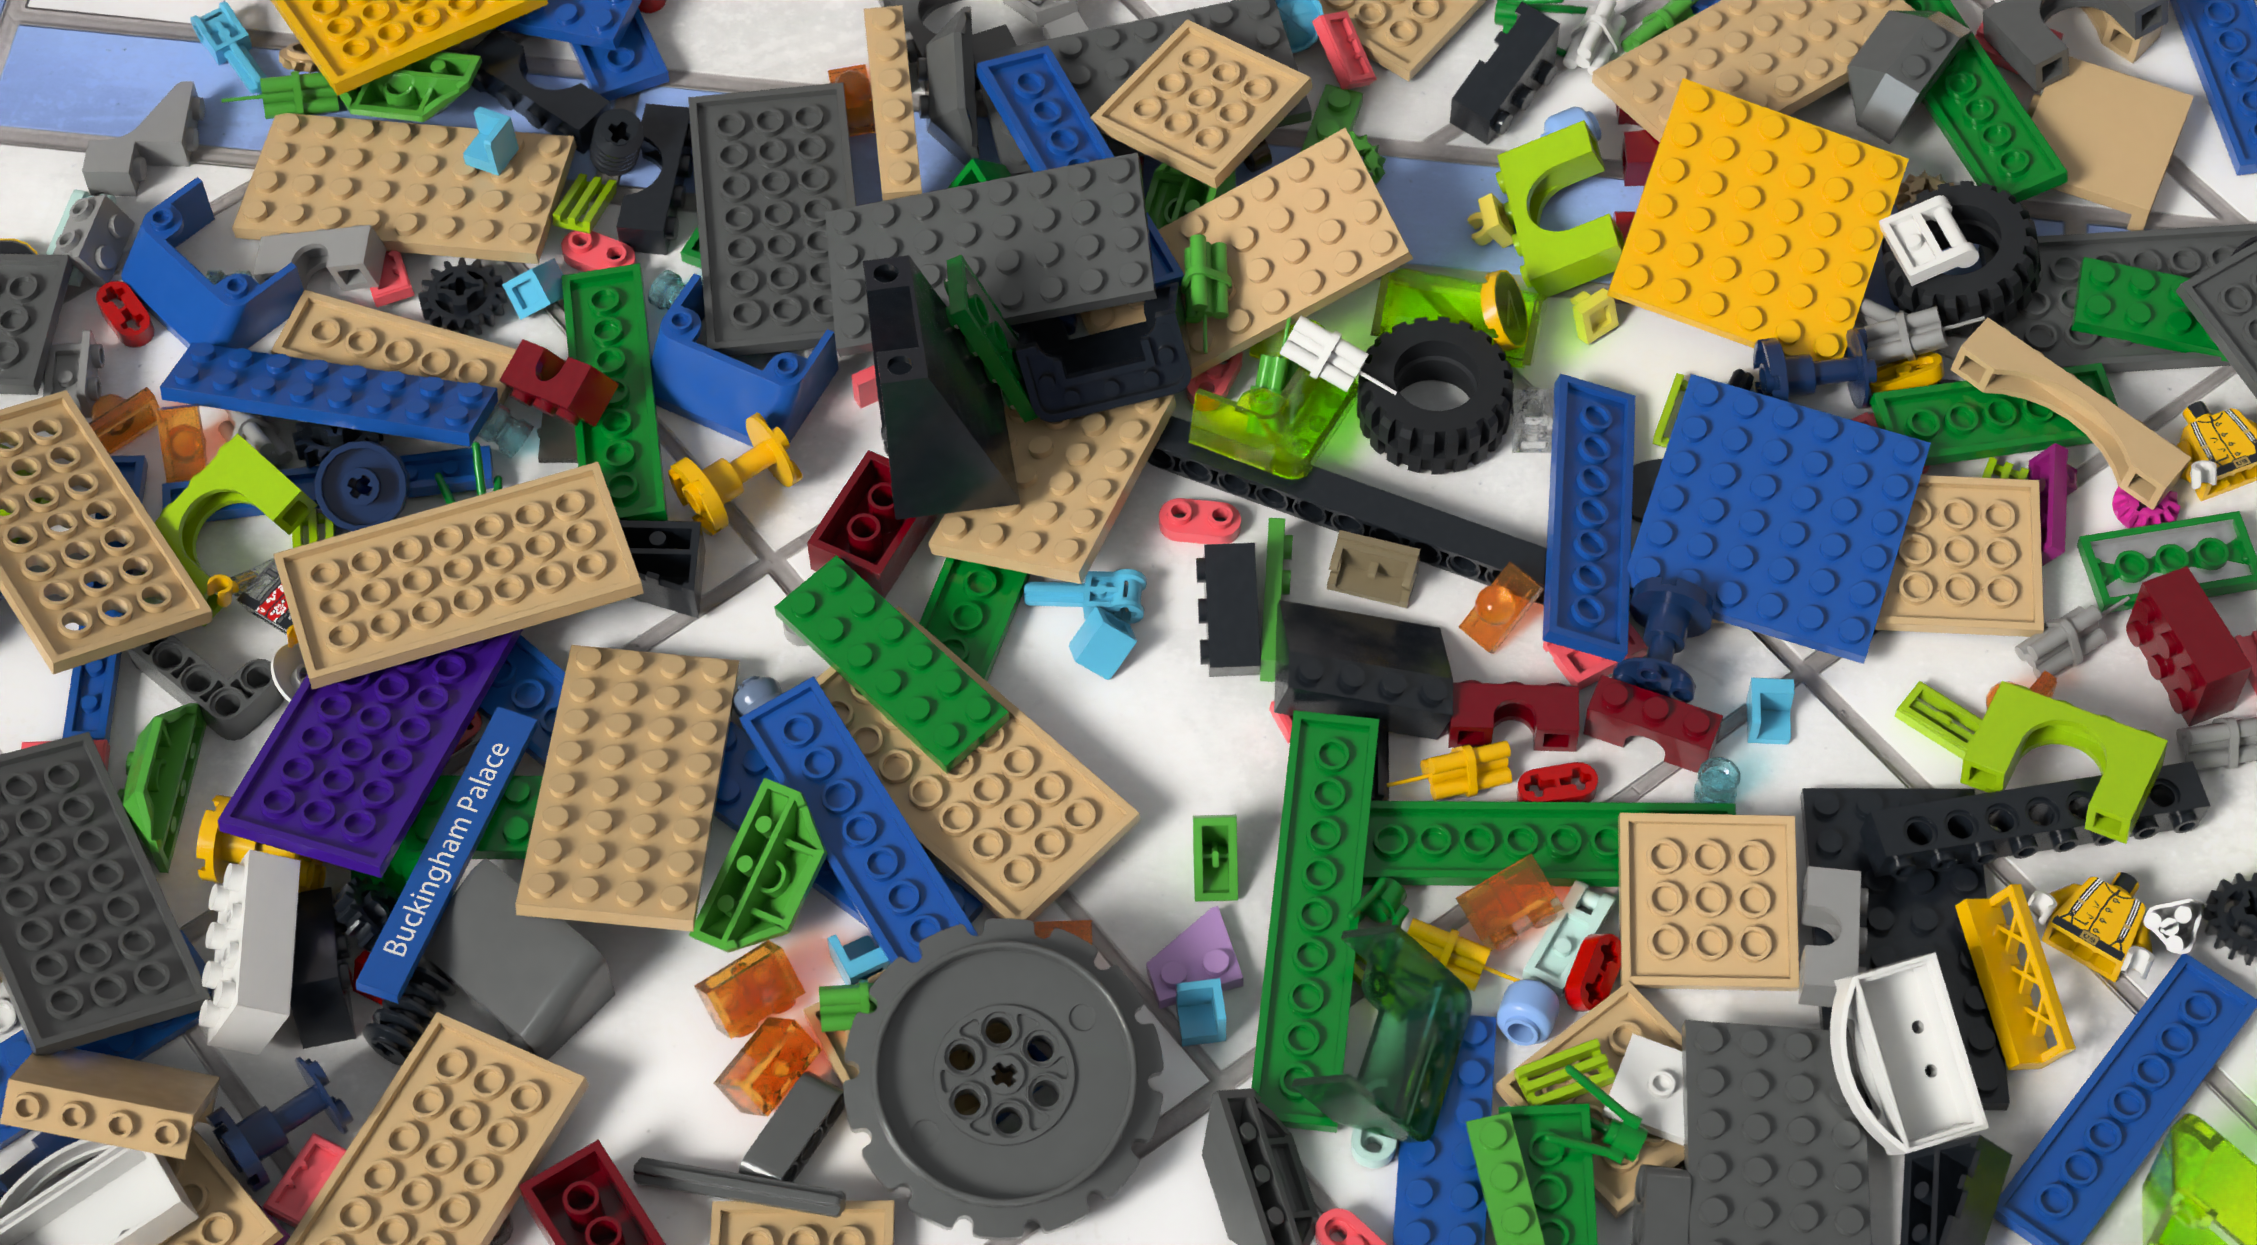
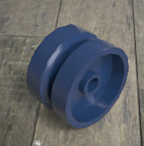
(338, 478)

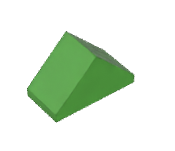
(1215, 857)

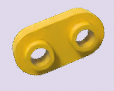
(1907, 374)

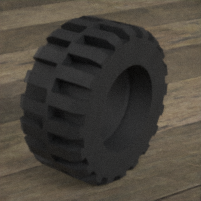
(1994, 289)
(1429, 437)

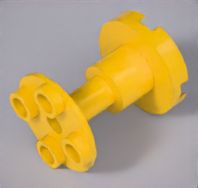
(723, 481)
(221, 848)

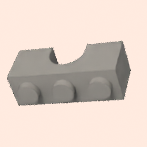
(350, 254)
(1834, 903)

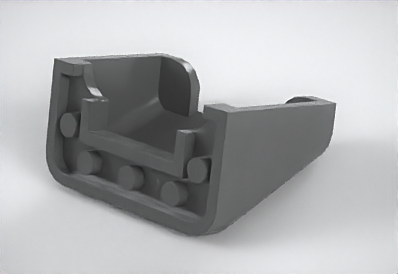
(519, 968)

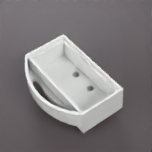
(251, 952)
(1892, 1059)
(108, 1201)

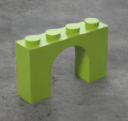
(1530, 178)
(232, 477)
(2026, 720)

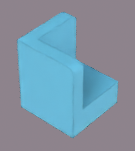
(494, 143)
(535, 288)
(1102, 643)
(1769, 710)
(857, 959)
(1201, 1012)

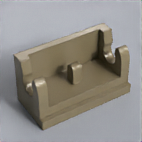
(1373, 569)

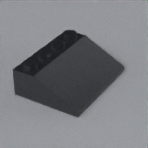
(1362, 669)

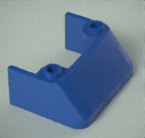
(185, 301)
(725, 391)

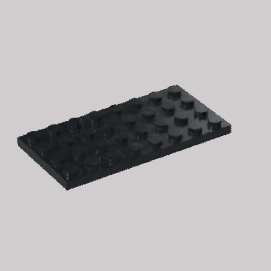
(1909, 916)

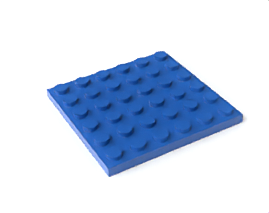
(1780, 515)

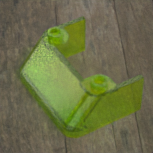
(1418, 294)
(1272, 429)
(2198, 1183)

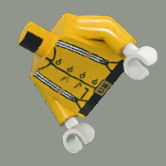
(2220, 449)
(2097, 925)

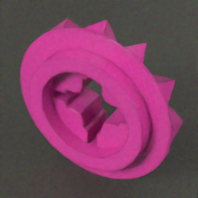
(2127, 511)

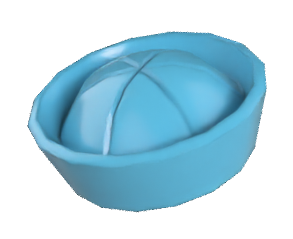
(1297, 22)

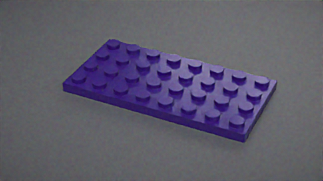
(362, 757)

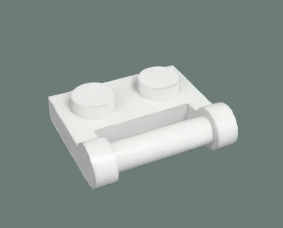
(1916, 246)

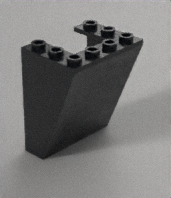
(934, 401)

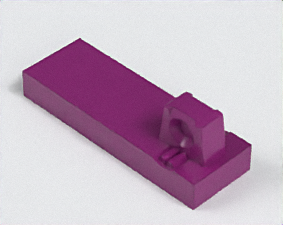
(2055, 483)

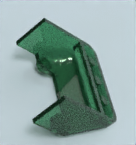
(1410, 1046)

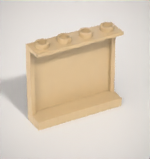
(2111, 135)
(110, 1100)

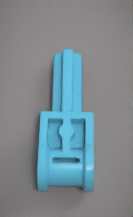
(229, 42)
(1099, 589)

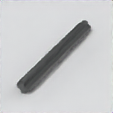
(740, 1187)

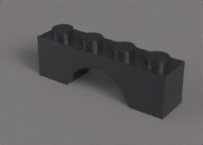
(559, 112)
(649, 216)

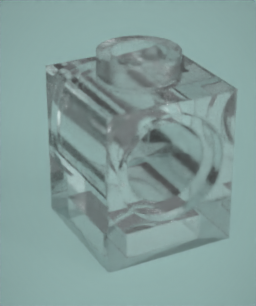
(1531, 434)

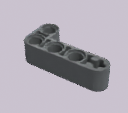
(221, 695)

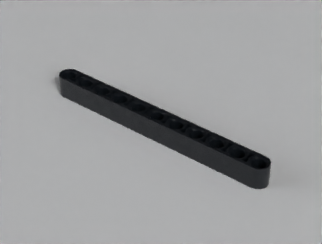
(1355, 508)

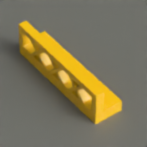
(2009, 984)

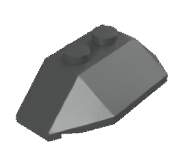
(1901, 67)
(950, 88)
(1256, 1173)

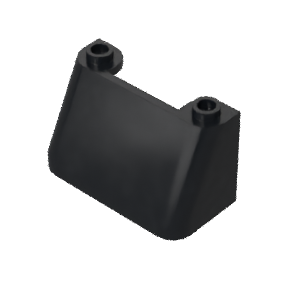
(1107, 367)

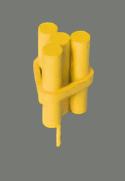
(1465, 770)
(1458, 954)

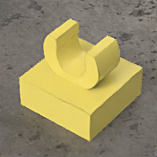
(1494, 222)
(1594, 314)

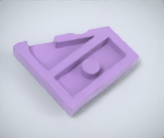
(1195, 955)

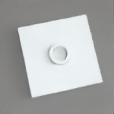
(1651, 1088)

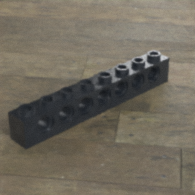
(2012, 811)

